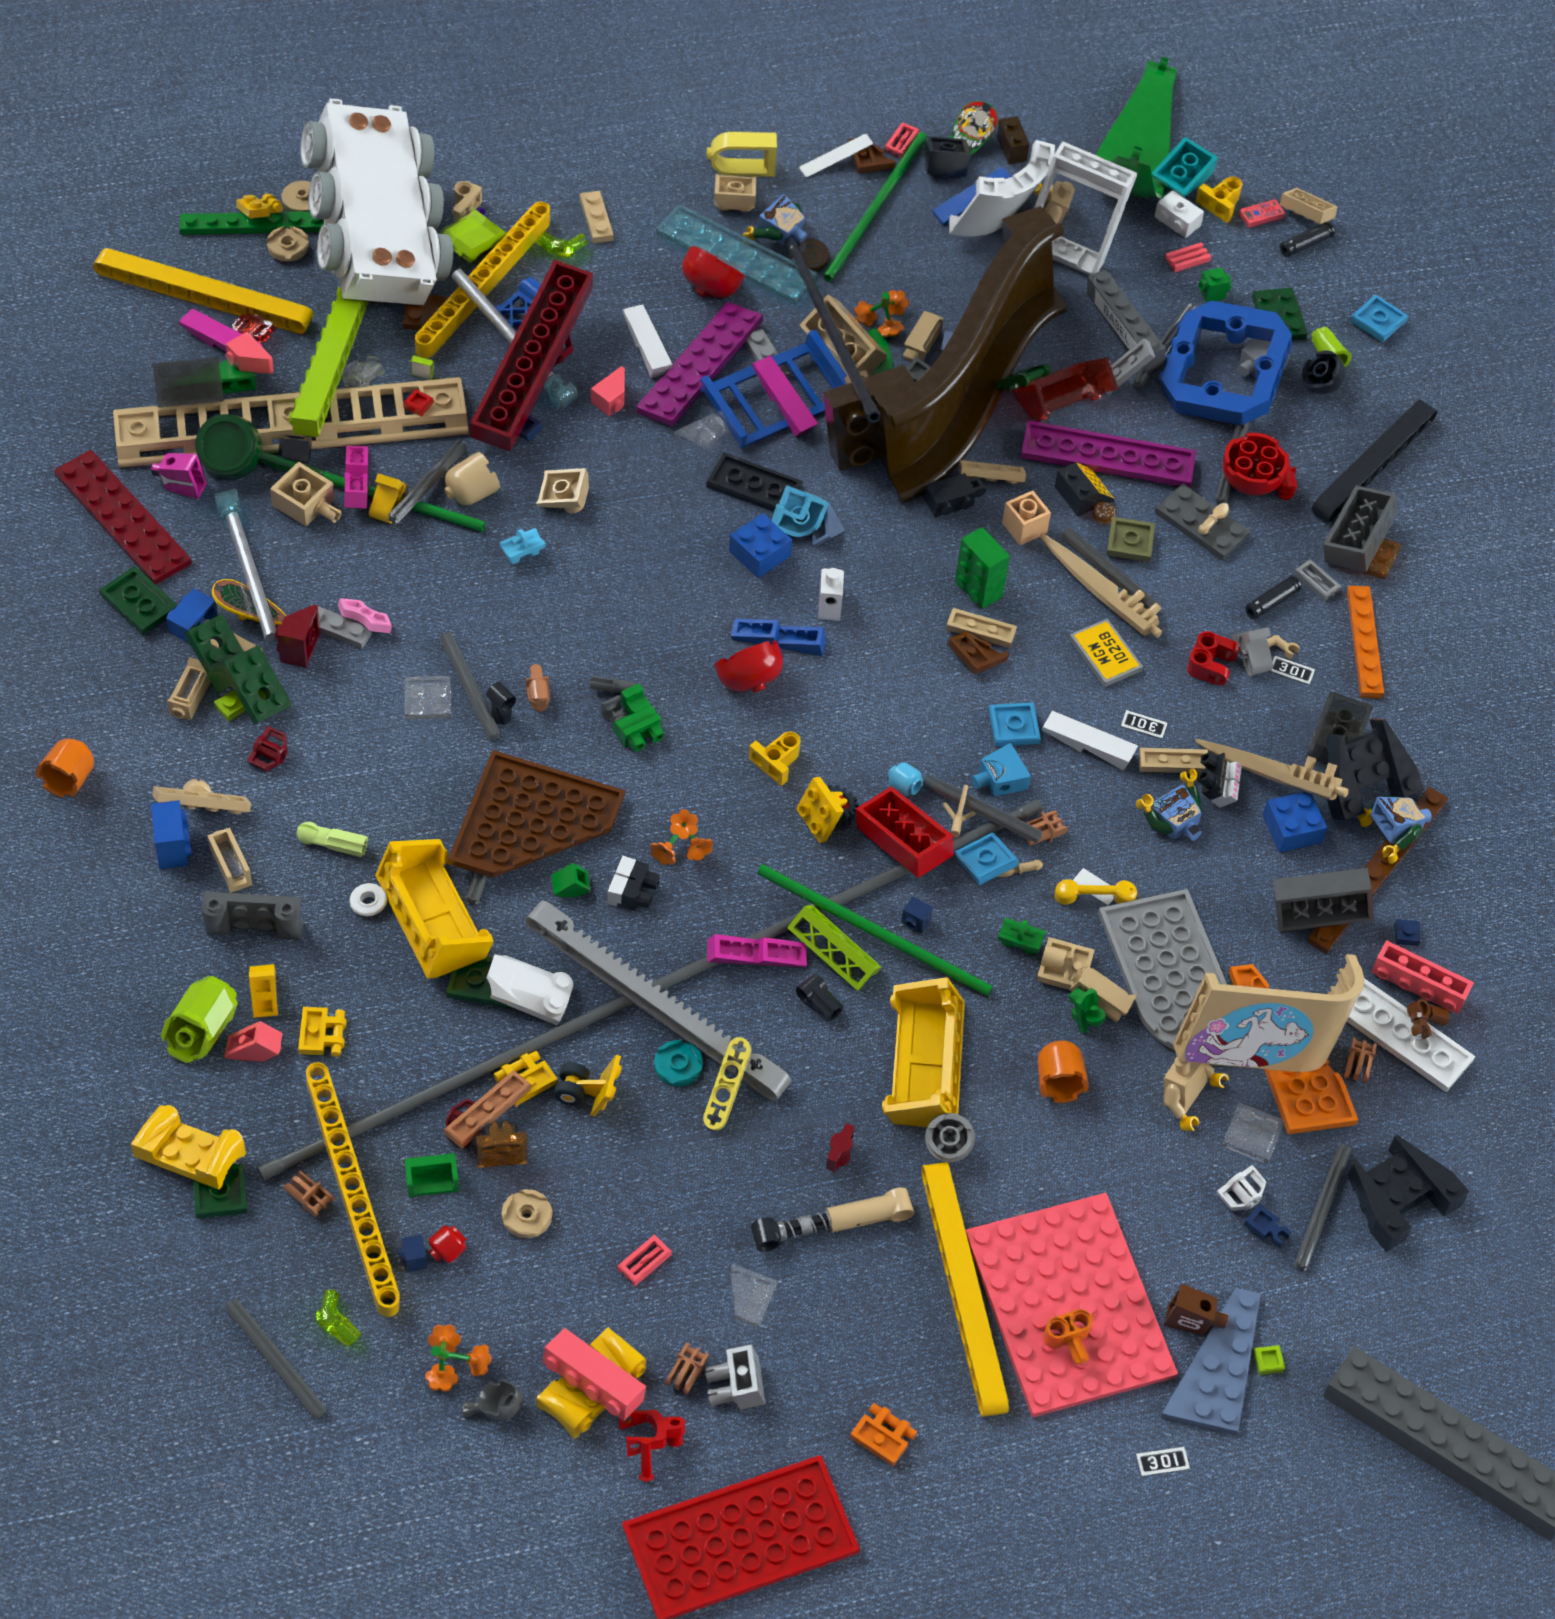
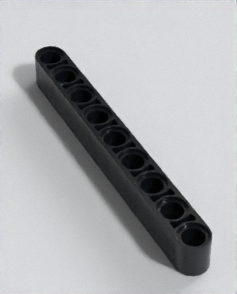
(1375, 459)

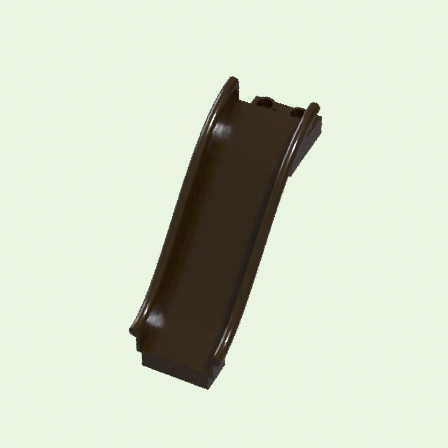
(941, 417)

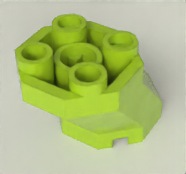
(473, 235)
(199, 1019)

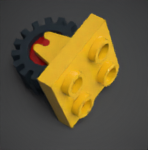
(826, 807)

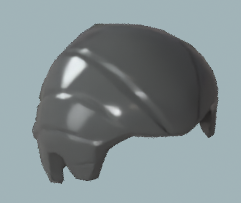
(495, 1401)

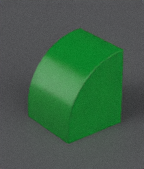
(571, 881)

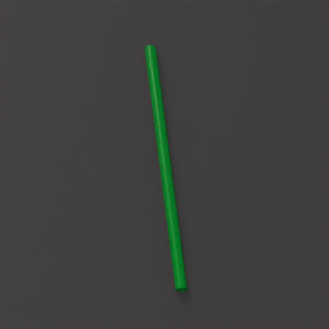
(874, 207)
(420, 507)
(875, 930)

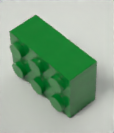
(981, 568)

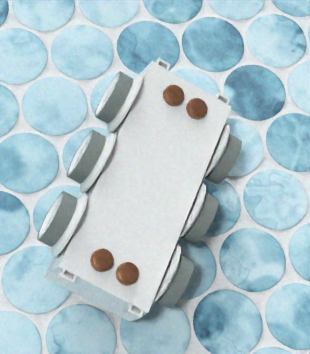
(376, 203)

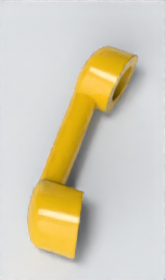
(1068, 890)

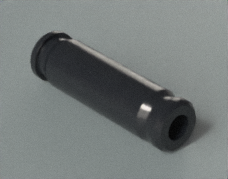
(1307, 239)
(1273, 597)

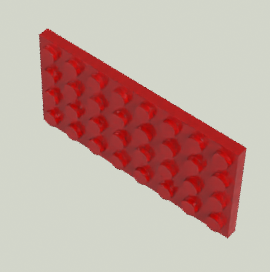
(740, 1538)

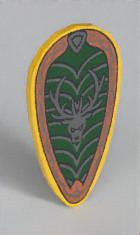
(237, 599)

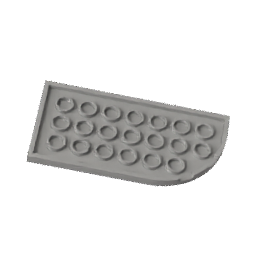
(1160, 957)

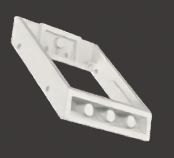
(1098, 175)

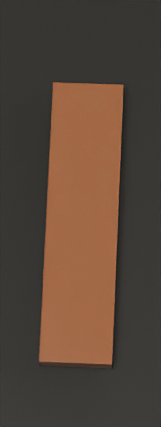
(487, 1109)

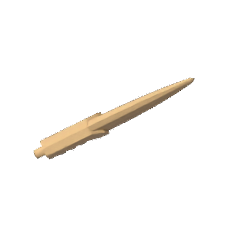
(1125, 606)
(1293, 776)

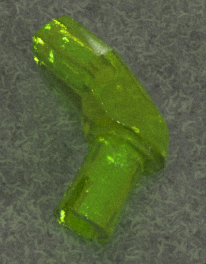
(560, 247)
(335, 1322)

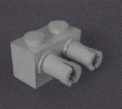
(745, 1378)

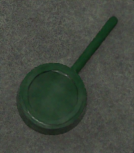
(232, 448)

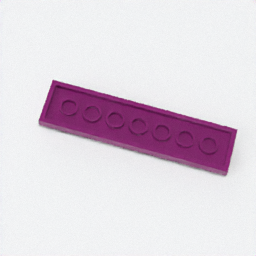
(703, 357)
(1108, 453)

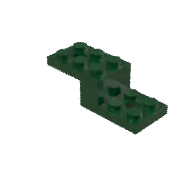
(238, 669)

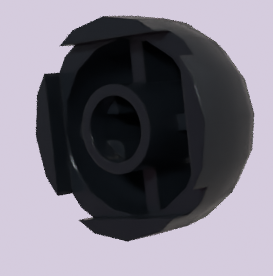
(1324, 372)

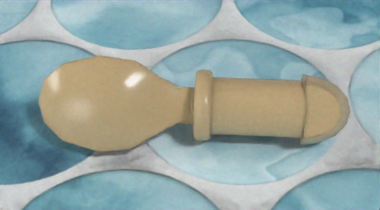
(1219, 512)
(1023, 867)

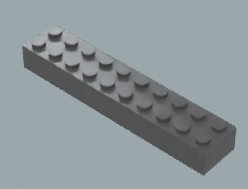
(1446, 1440)

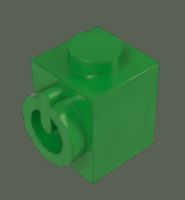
(1214, 284)

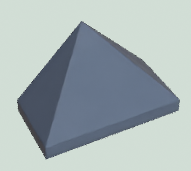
(828, 529)

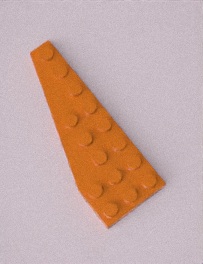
(1304, 1099)

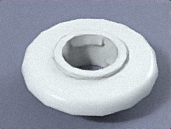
(365, 891)

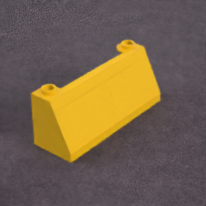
(430, 907)
(926, 1052)

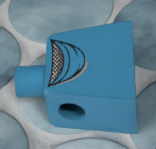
(1002, 772)

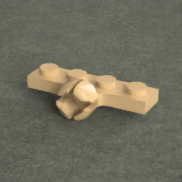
(199, 794)

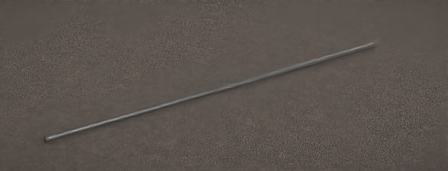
(281, 1164)

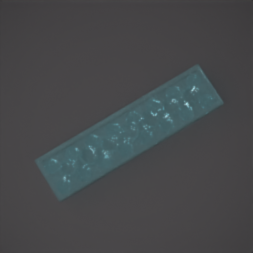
(750, 258)

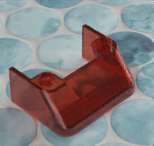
(1066, 387)

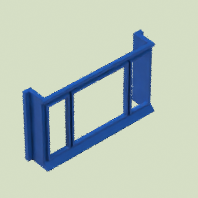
(821, 356)

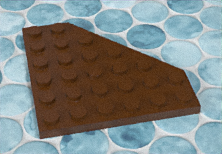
(529, 814)

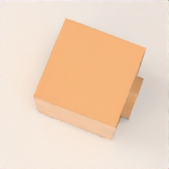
(1026, 517)

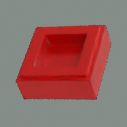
(418, 402)

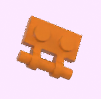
(880, 1440)

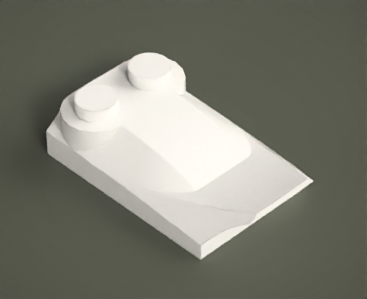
(529, 988)

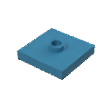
(1379, 318)
(1014, 724)
(986, 858)

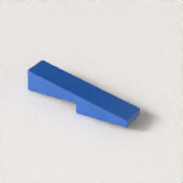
(958, 203)
(794, 638)

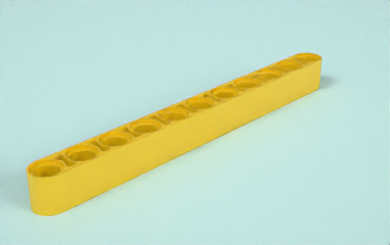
(485, 277)
(202, 290)
(356, 1198)
(965, 1290)

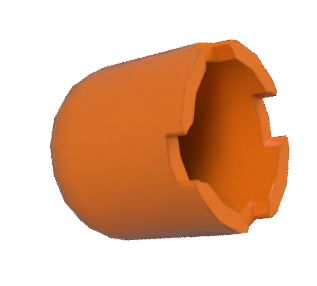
(65, 767)
(1061, 1071)

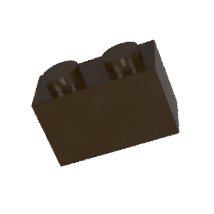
(1013, 140)

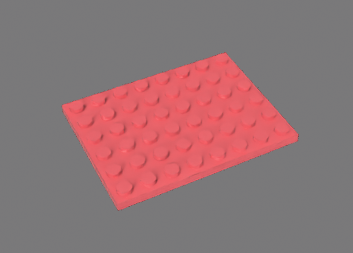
(1066, 1263)

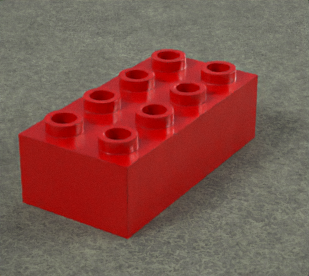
(905, 832)

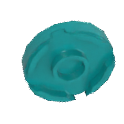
(678, 1063)

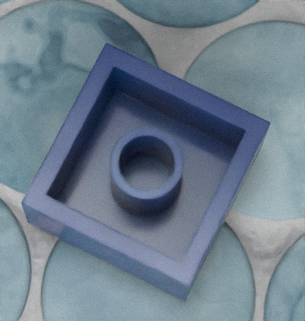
(760, 545)
(1294, 821)
(171, 834)

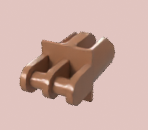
(538, 689)
(1047, 827)
(1360, 1054)
(308, 1192)
(687, 1367)

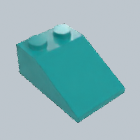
(1186, 167)

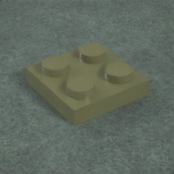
(1130, 539)

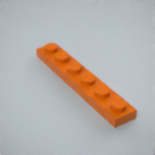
(1365, 642)

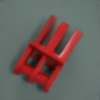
(1289, 484)

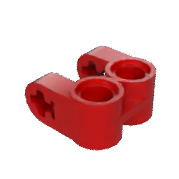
(1201, 657)

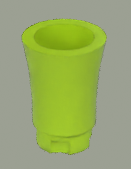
(1324, 339)

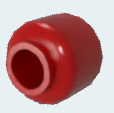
(447, 1244)

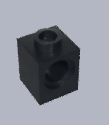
(296, 448)

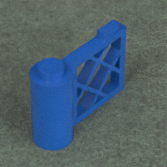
(526, 293)

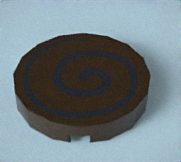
(814, 254)

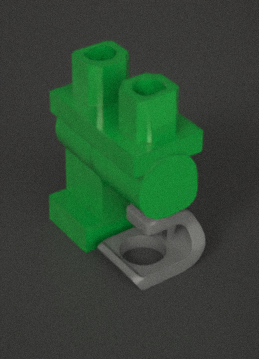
(639, 723)

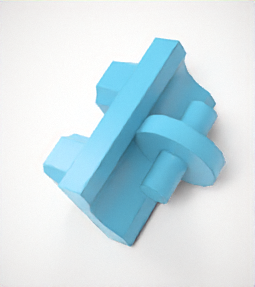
(522, 544)

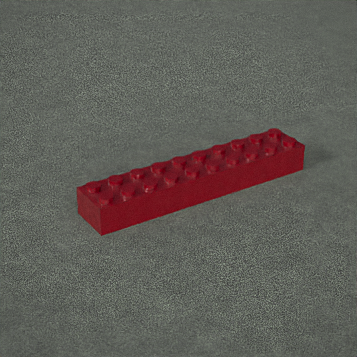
(531, 355)

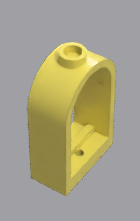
(744, 141)

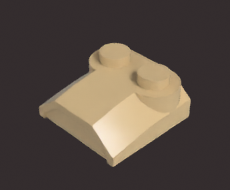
(735, 192)
(564, 489)

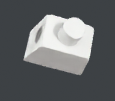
(830, 586)

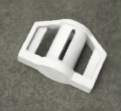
(1243, 1190)

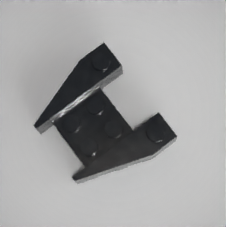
(1367, 761)
(1400, 1185)

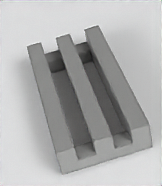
(1315, 582)

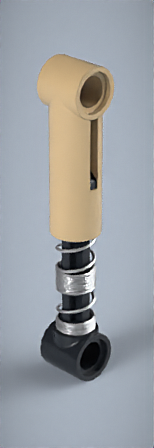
(892, 1206)

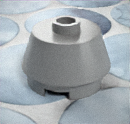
(950, 1137)

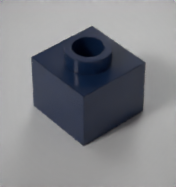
(916, 915)
(413, 1253)

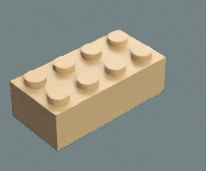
(860, 344)

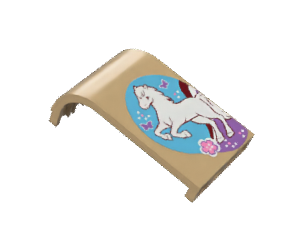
(1267, 1025)

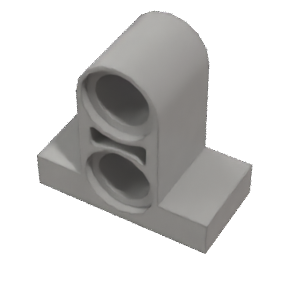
(1255, 650)

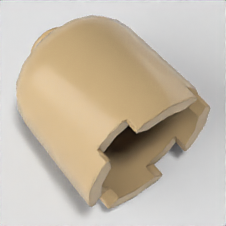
(470, 480)

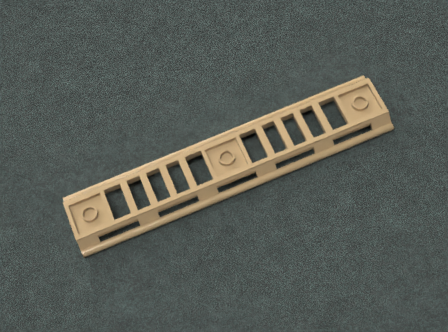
(140, 431)

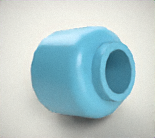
(905, 779)

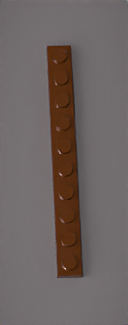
(1379, 870)

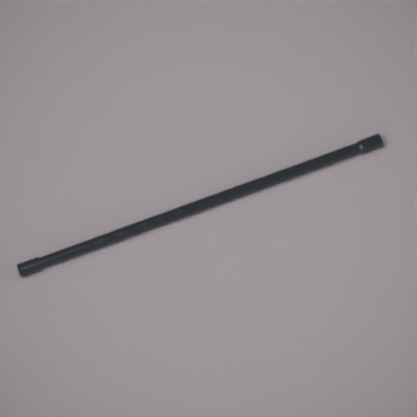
(868, 405)

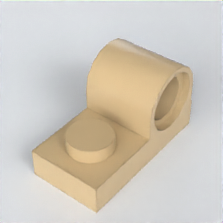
(466, 198)

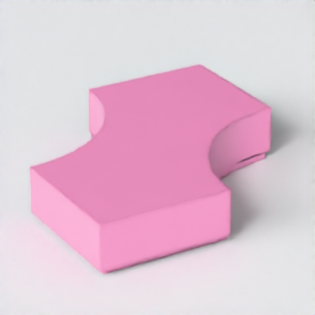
(369, 618)

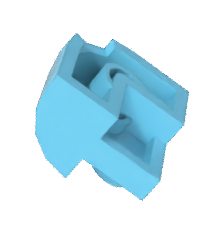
(799, 512)

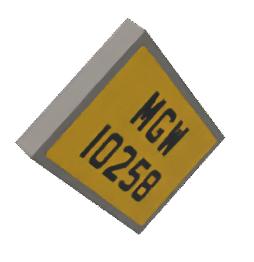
(1105, 652)

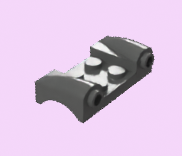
(252, 911)

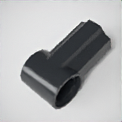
(501, 702)
(815, 992)

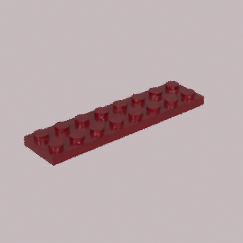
(123, 517)

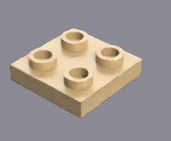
(1061, 962)

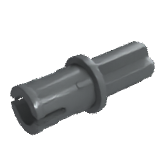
(610, 685)

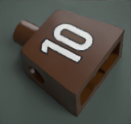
(1194, 1311)

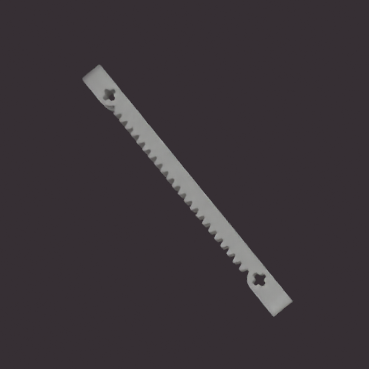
(550, 924)

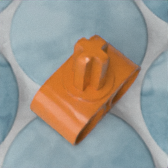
(1071, 1334)

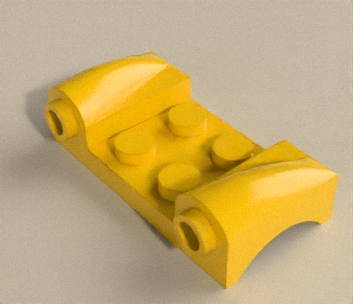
(187, 1149)
(571, 1404)

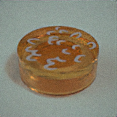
(1103, 512)

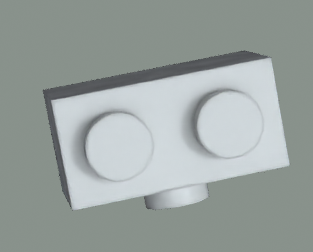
(1179, 214)

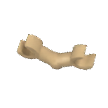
(1276, 640)

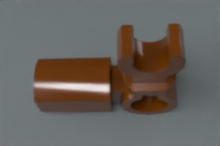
(1421, 1012)

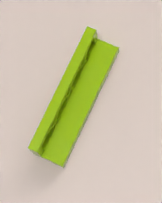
(840, 940)

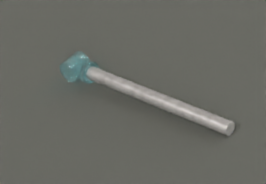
(560, 392)
(230, 511)

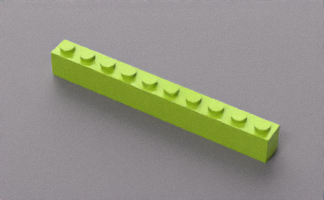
(327, 365)

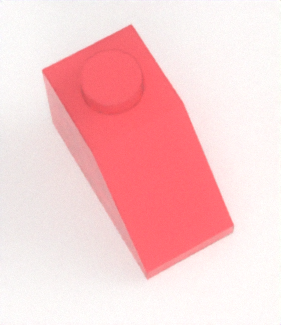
(248, 355)
(609, 393)
(254, 1043)

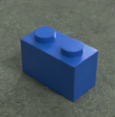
(190, 612)

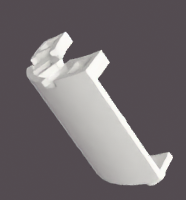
(1002, 197)

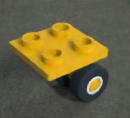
(576, 1083)

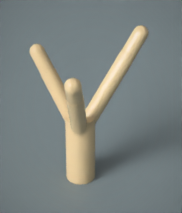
(958, 818)

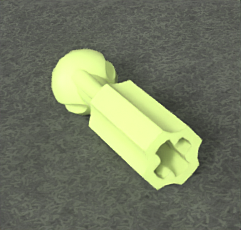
(333, 839)

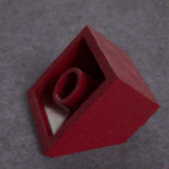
(298, 636)

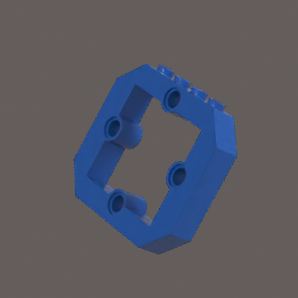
(1238, 324)

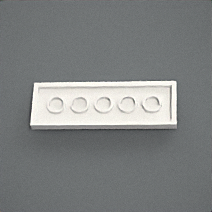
(1390, 1026)

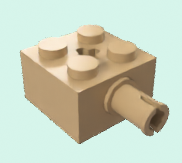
(304, 495)

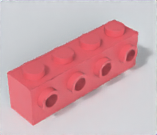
(1422, 977)
(594, 1374)

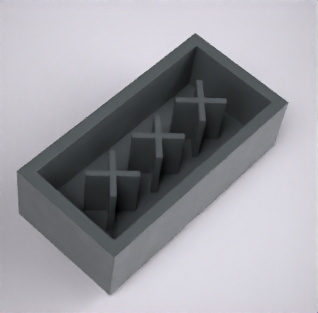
(1360, 528)
(1323, 899)

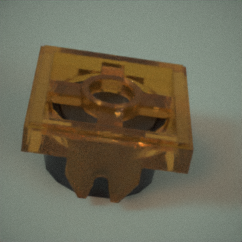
(501, 1145)

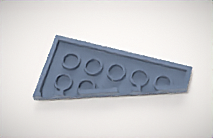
(1217, 1378)

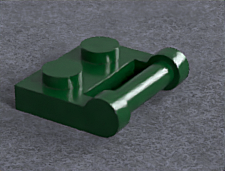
(1023, 377)

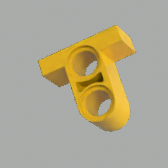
(1220, 199)
(386, 497)
(777, 750)
(263, 990)

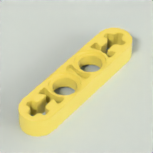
(723, 1082)

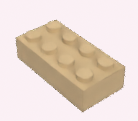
(1308, 205)

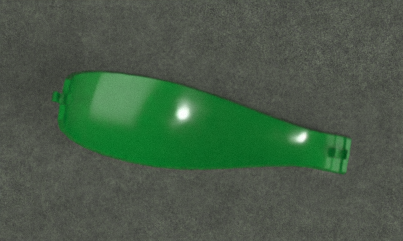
(1143, 129)

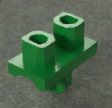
(1021, 936)
(1086, 1009)

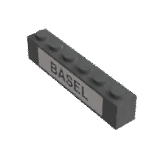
(1123, 316)

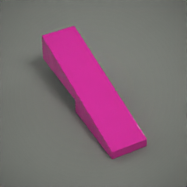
(208, 329)
(787, 399)
(356, 477)
(756, 952)

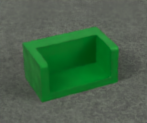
(431, 1175)

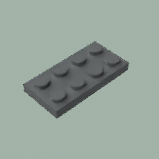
(1189, 510)

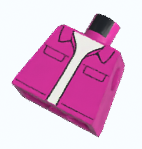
(181, 474)

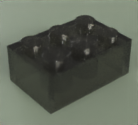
(187, 381)
(1339, 717)

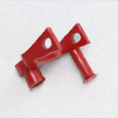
(668, 1430)

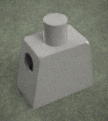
(1249, 355)

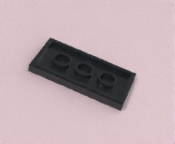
(750, 481)

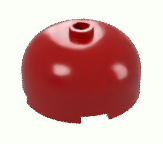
(710, 274)
(1251, 464)
(751, 667)

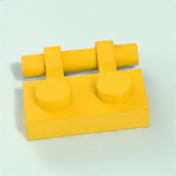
(255, 207)
(313, 1031)
(539, 1075)

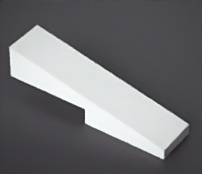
(647, 339)
(1080, 736)

